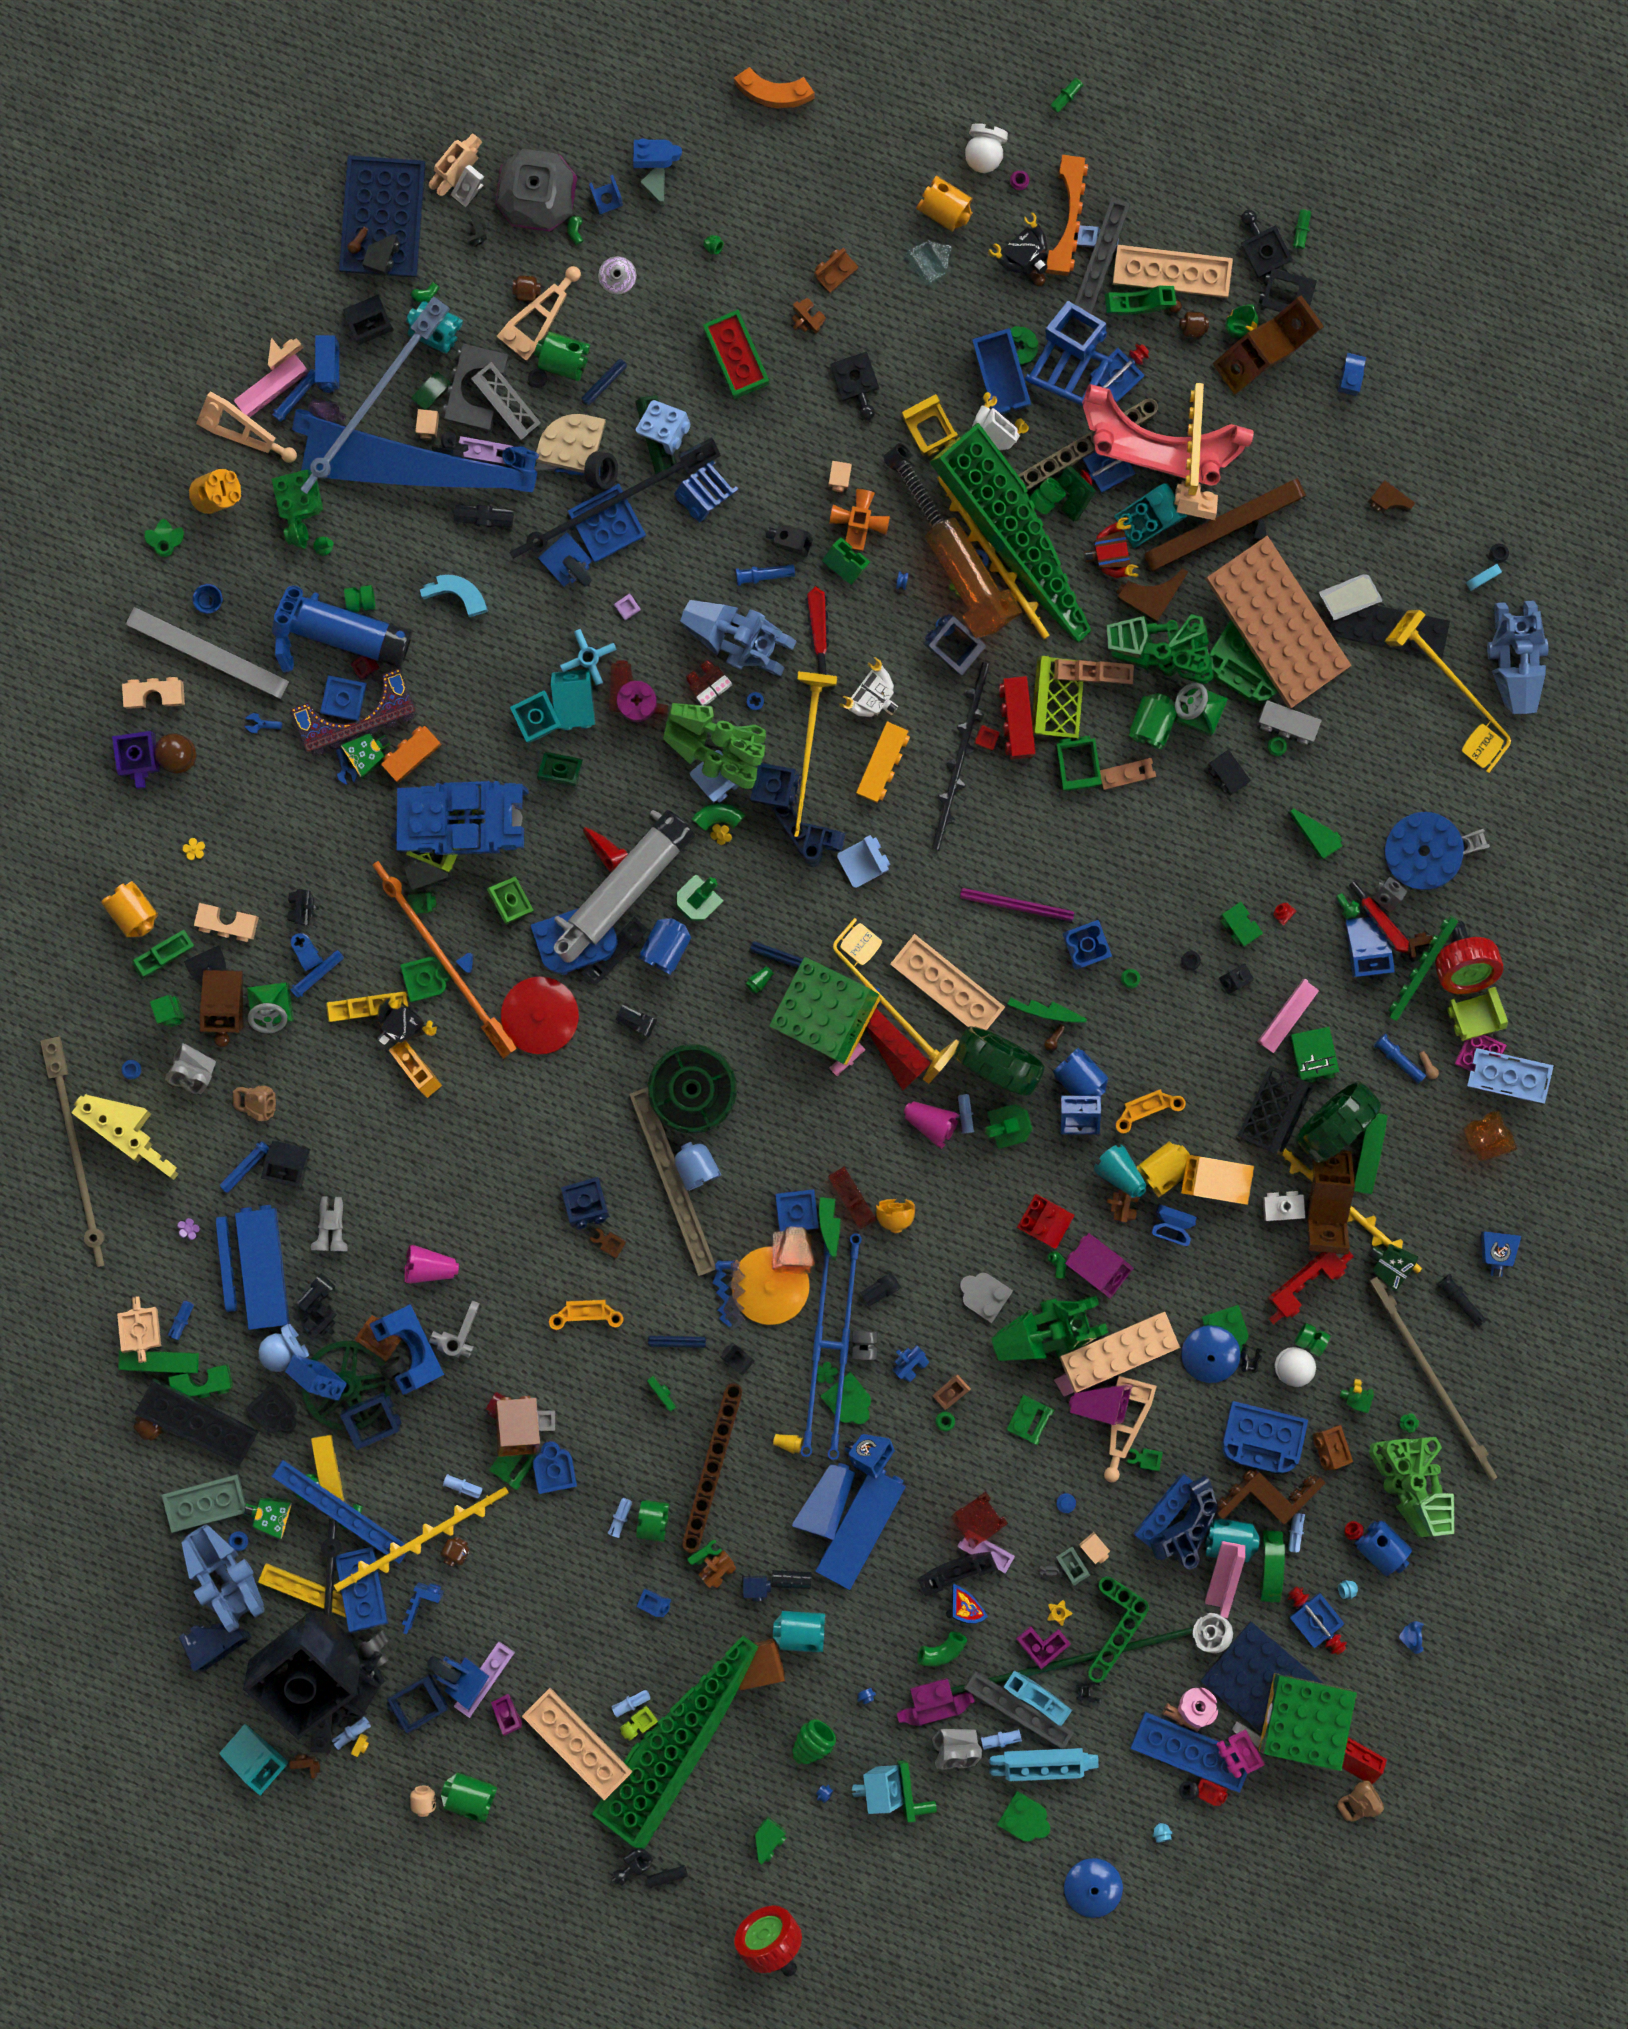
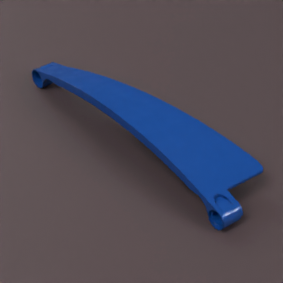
(389, 462)

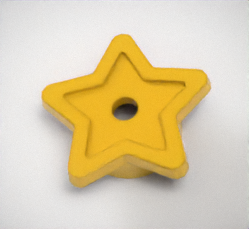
(1064, 1612)

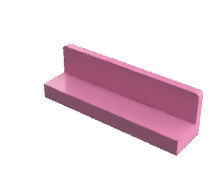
(271, 386)
(1288, 1016)
(1226, 1577)

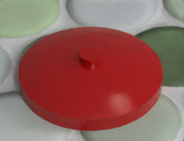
(540, 1015)

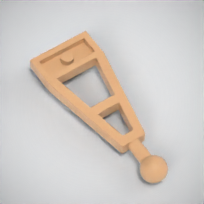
(519, 341)
(211, 415)
(1140, 1392)

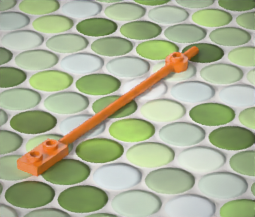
(491, 1027)

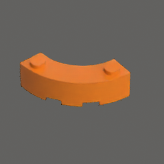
(773, 94)

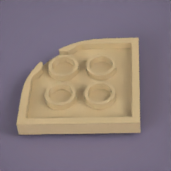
(570, 441)

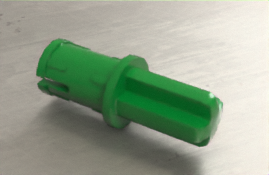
(1066, 95)
(1302, 229)

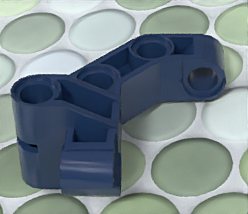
(813, 838)
(1186, 1536)

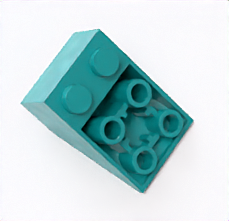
(1150, 515)
(253, 1759)

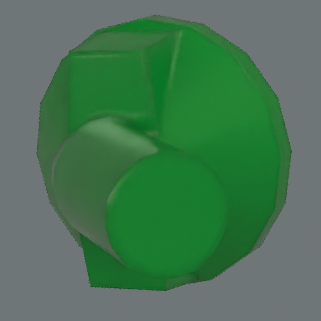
(323, 546)
(1350, 910)

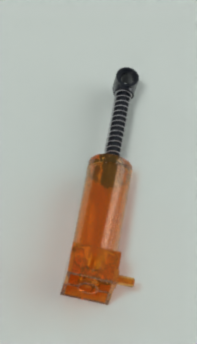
(987, 606)

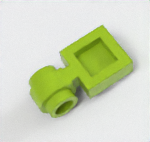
(642, 1719)

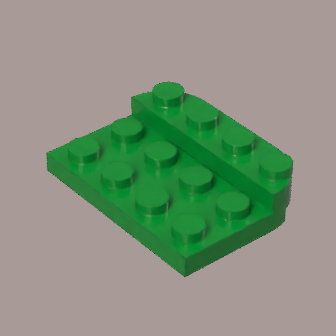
(1238, 667)

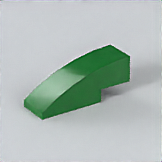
(162, 954)
(829, 1225)

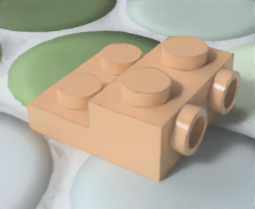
(1200, 505)

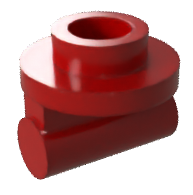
(1283, 913)

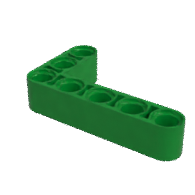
(1119, 1629)

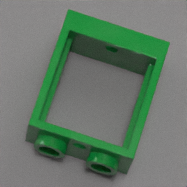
(1082, 783)

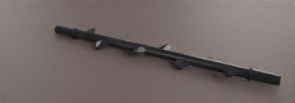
(964, 748)

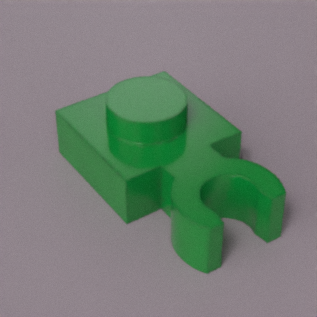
(1148, 1458)

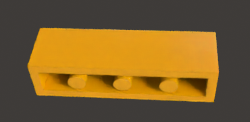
(882, 762)

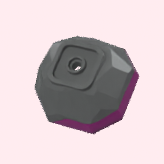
(541, 205)

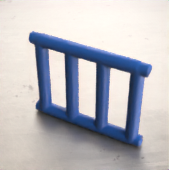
(1067, 393)

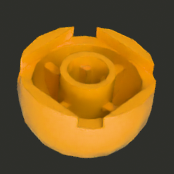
(895, 1215)

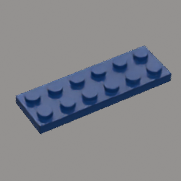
(1185, 1750)

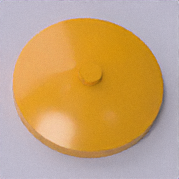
(770, 1295)

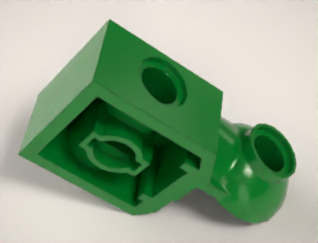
(296, 505)

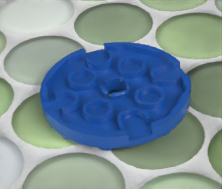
(1444, 855)

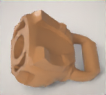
(258, 1101)
(1363, 1801)

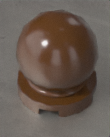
(175, 753)

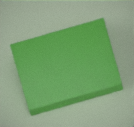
(510, 900)

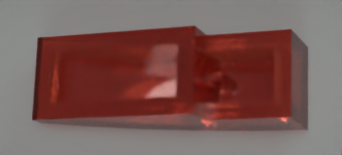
(852, 1198)

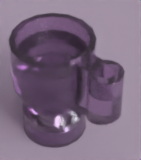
(326, 410)

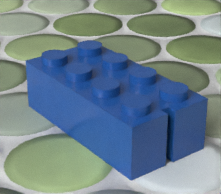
(1002, 371)

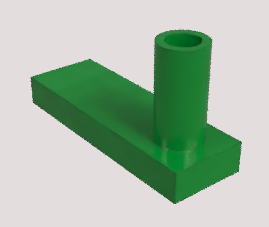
(909, 1809)

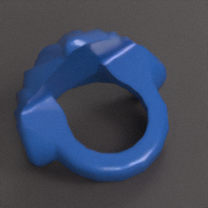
(1412, 1636)

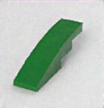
(1054, 1012)
(1370, 1154)
(160, 1361)

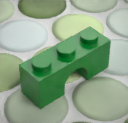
(167, 1011)
(218, 1380)

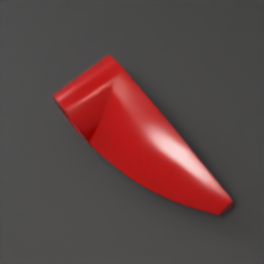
(605, 849)

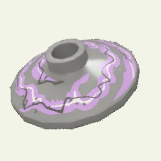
(619, 284)

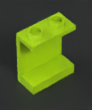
(1478, 1015)

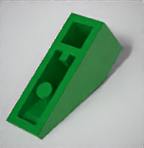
(1320, 837)

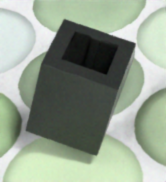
(380, 255)

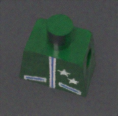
(1392, 1264)

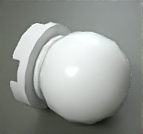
(985, 149)
(1295, 1366)

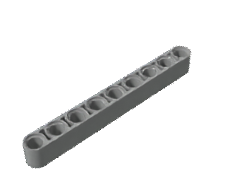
(207, 652)

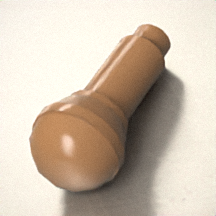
(1431, 1071)

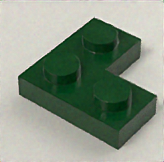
(1079, 490)

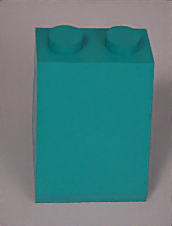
(573, 698)

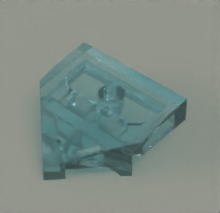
(930, 260)

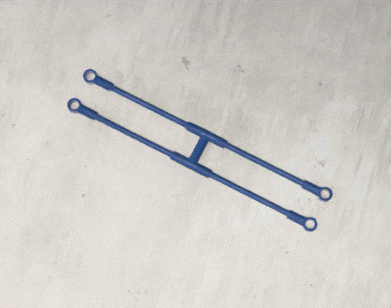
(842, 1346)

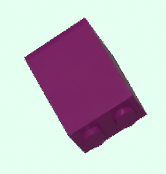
(1099, 1265)
(1102, 1404)

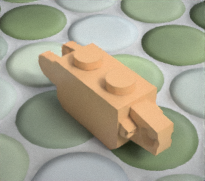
(453, 164)

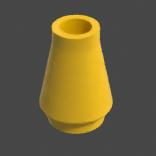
(790, 1443)

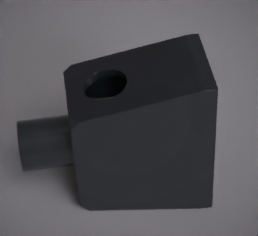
(797, 541)

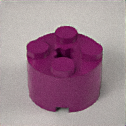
(644, 709)

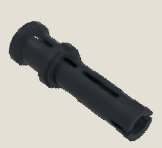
(1456, 1293)

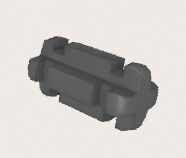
(1051, 1571)

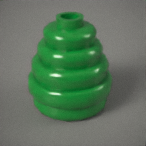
(813, 1742)

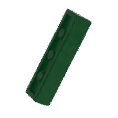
(659, 457)

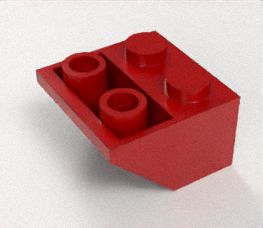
(1045, 1221)

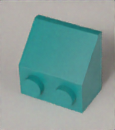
(535, 717)

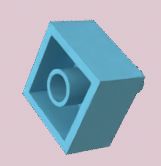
(881, 1789)

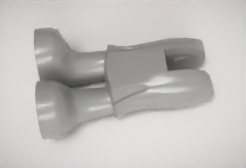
(330, 1221)

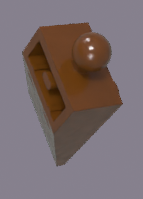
(221, 998)

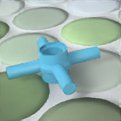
(585, 649)

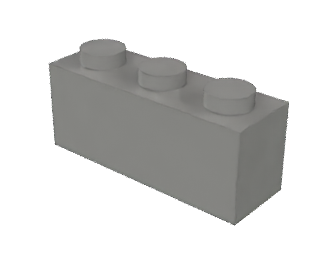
(1288, 722)

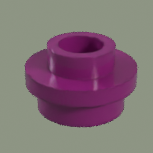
(1019, 174)

